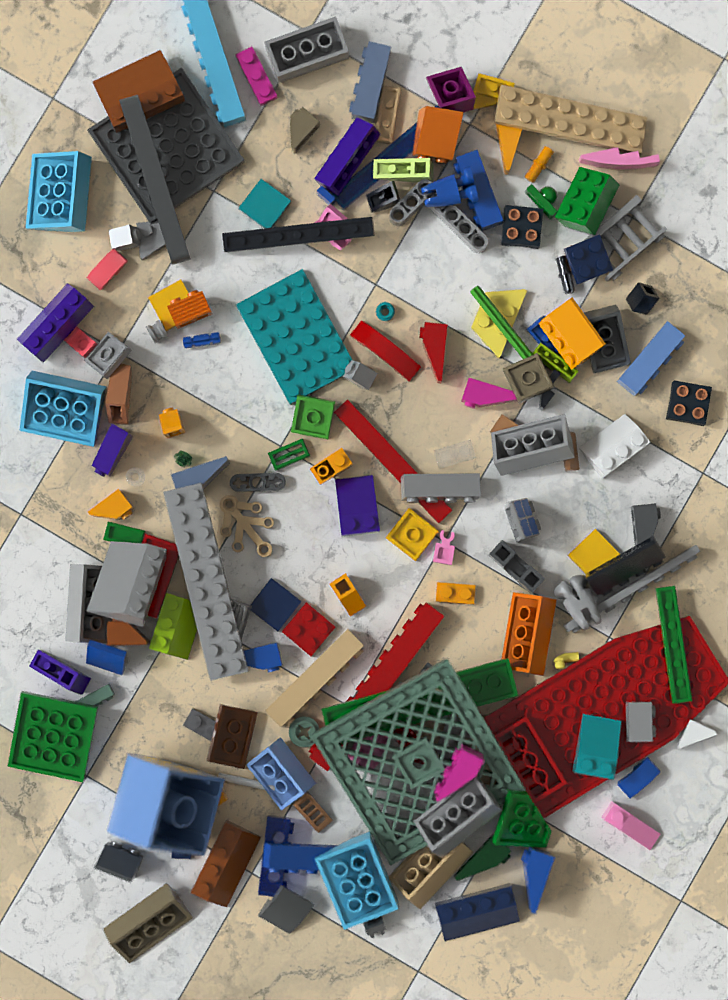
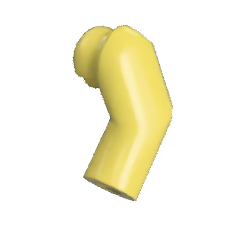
(565, 658)

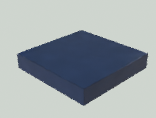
(274, 604)

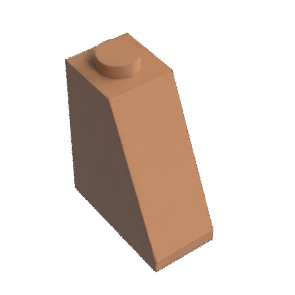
(119, 395)

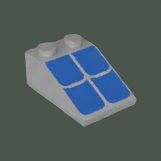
(521, 519)

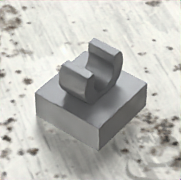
(374, 925)

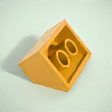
(572, 333)

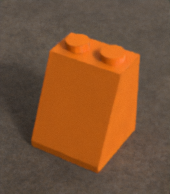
(437, 134)

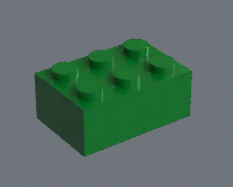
(587, 200)

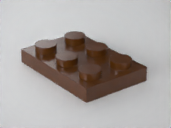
(232, 736)

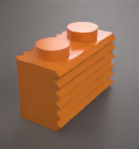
(189, 309)

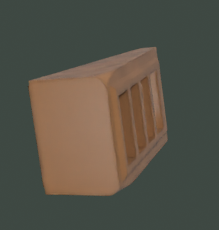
(301, 800)

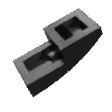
(547, 396)

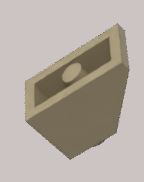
(302, 128)

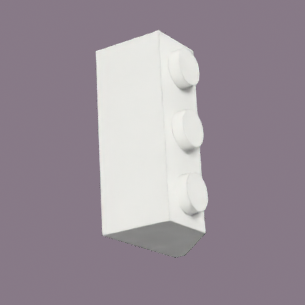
(614, 445)

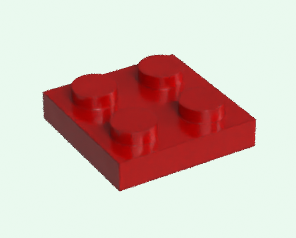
(308, 629)

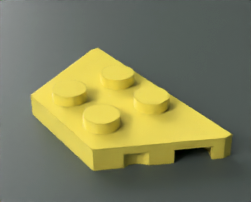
(508, 305)

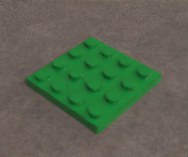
(52, 736)

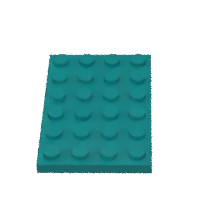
(295, 336)

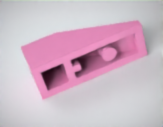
(630, 825)

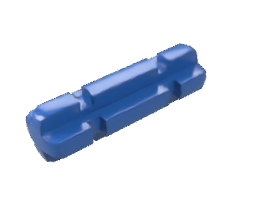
(201, 340)

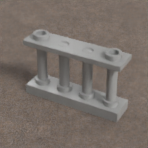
(619, 220)

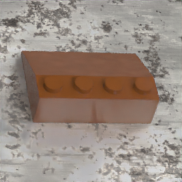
(149, 79)

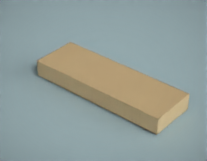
(387, 113)

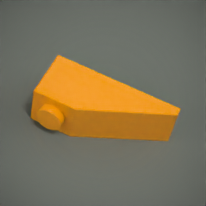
(508, 141)

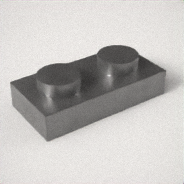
(200, 724)

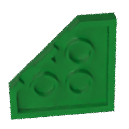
(521, 823)

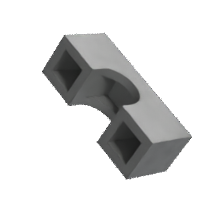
(516, 567)

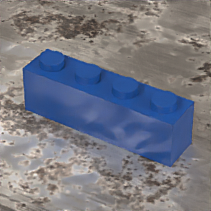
(486, 209)
(293, 857)

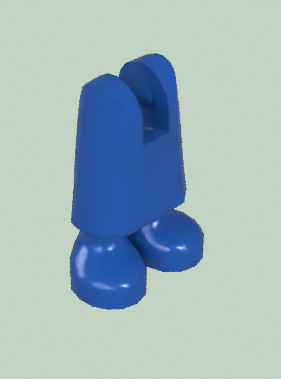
(448, 190)

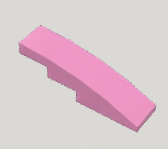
(614, 160)

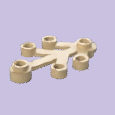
(244, 523)

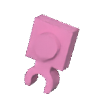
(444, 551)

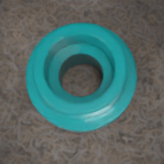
(385, 305)

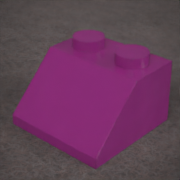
(452, 90)

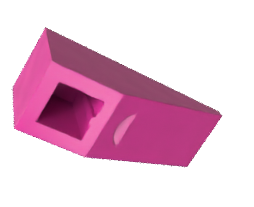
(462, 770)

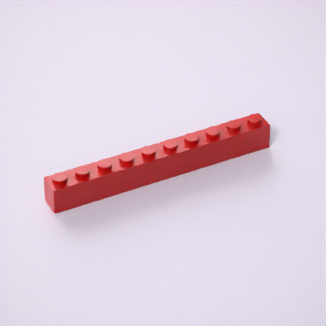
(394, 661)

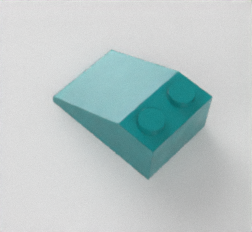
(597, 747)

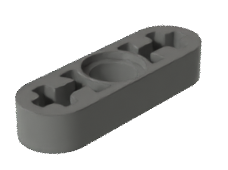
(262, 475)

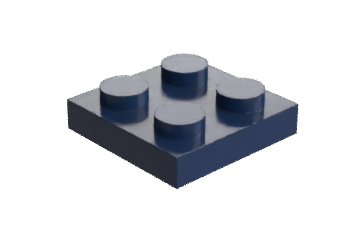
(588, 259)

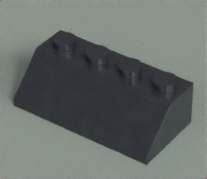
(625, 565)

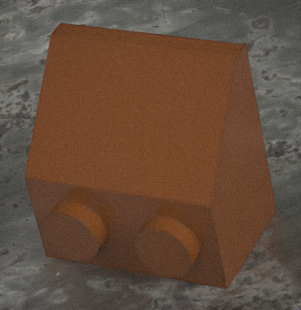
(125, 634)

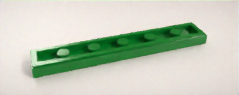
(673, 644)

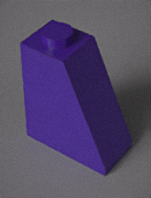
(111, 450)

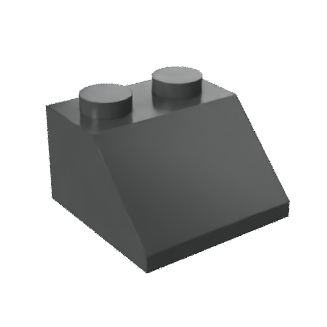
(119, 861)

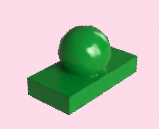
(543, 199)

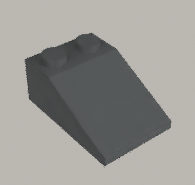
(610, 327)

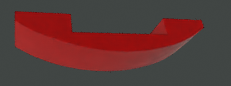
(385, 350)

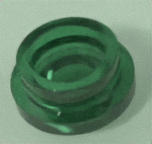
(183, 459)

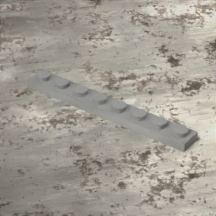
(639, 585)

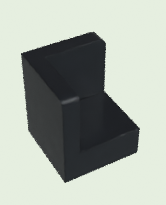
(642, 298)

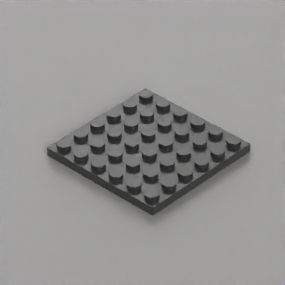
(188, 145)

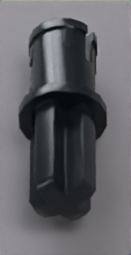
(565, 274)

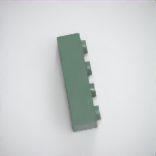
(98, 696)

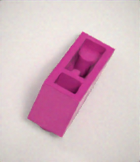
(484, 394)

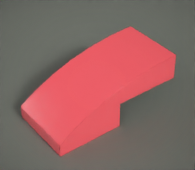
(106, 269)
(80, 342)

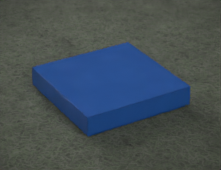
(106, 657)

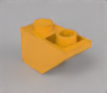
(331, 466)
(347, 594)

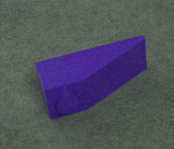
(60, 672)

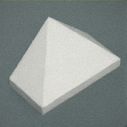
(695, 733)

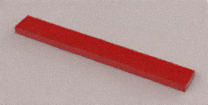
(385, 453)

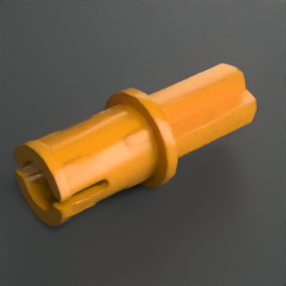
(539, 164)

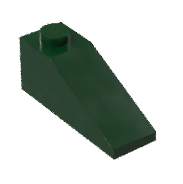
(484, 858)

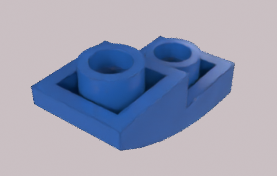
(639, 778)

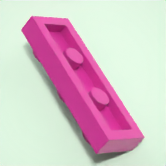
(256, 76)

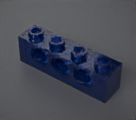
(274, 824)

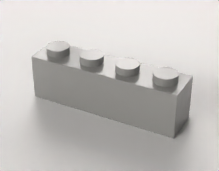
(440, 487)

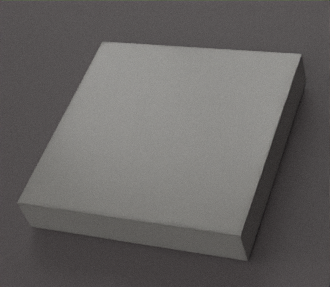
(107, 355)

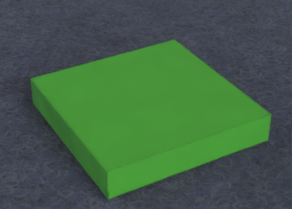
(313, 416)

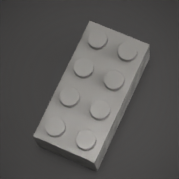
(307, 49)

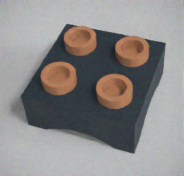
(522, 226)
(689, 403)

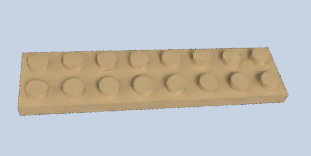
(570, 119)

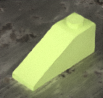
(404, 169)

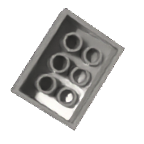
(128, 582)

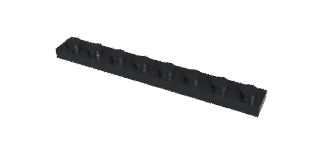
(298, 234)

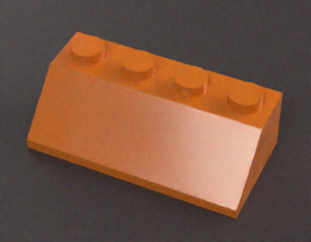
(529, 632)

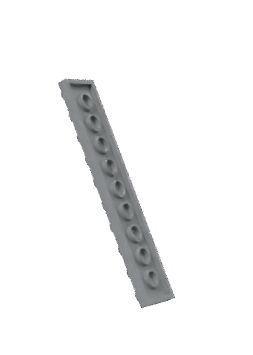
(206, 581)

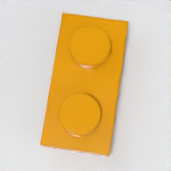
(455, 593)

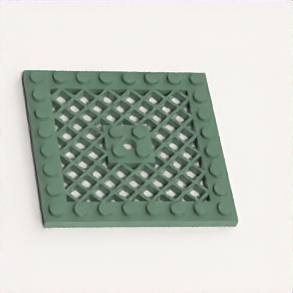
(376, 710)

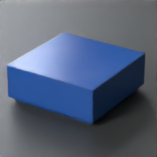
(326, 196)

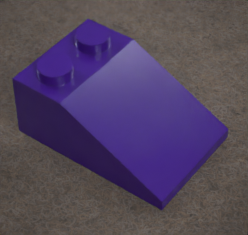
(357, 505)

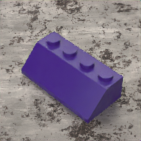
(55, 322)

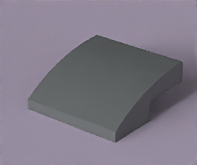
(286, 909)

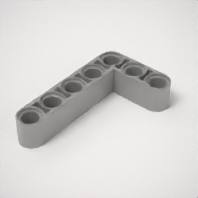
(441, 212)

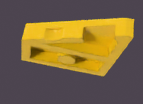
(487, 90)

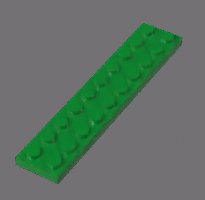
(483, 682)

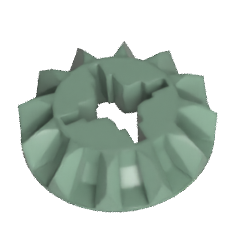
(294, 731)

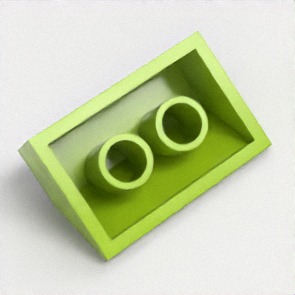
(175, 627)

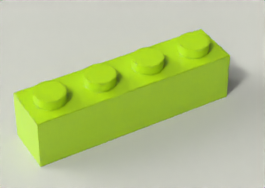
(555, 362)

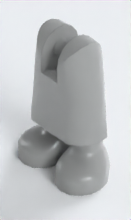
(582, 607)

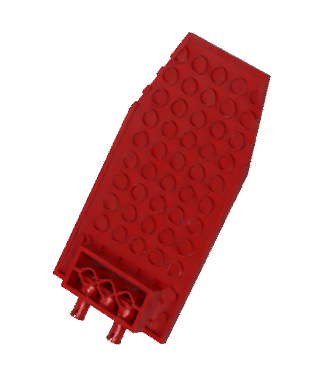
(544, 723)

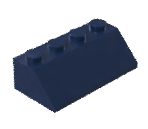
(477, 912)

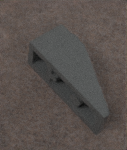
(644, 521)

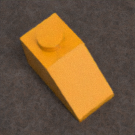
(171, 423)
(113, 507)

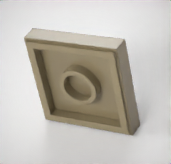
(528, 378)

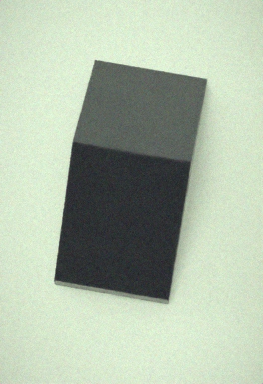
(383, 197)

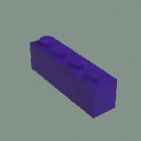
(347, 156)

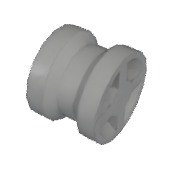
(157, 331)

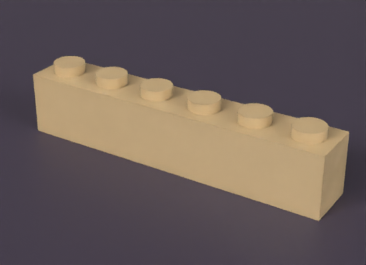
(314, 678)

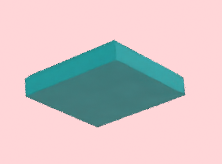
(264, 204)

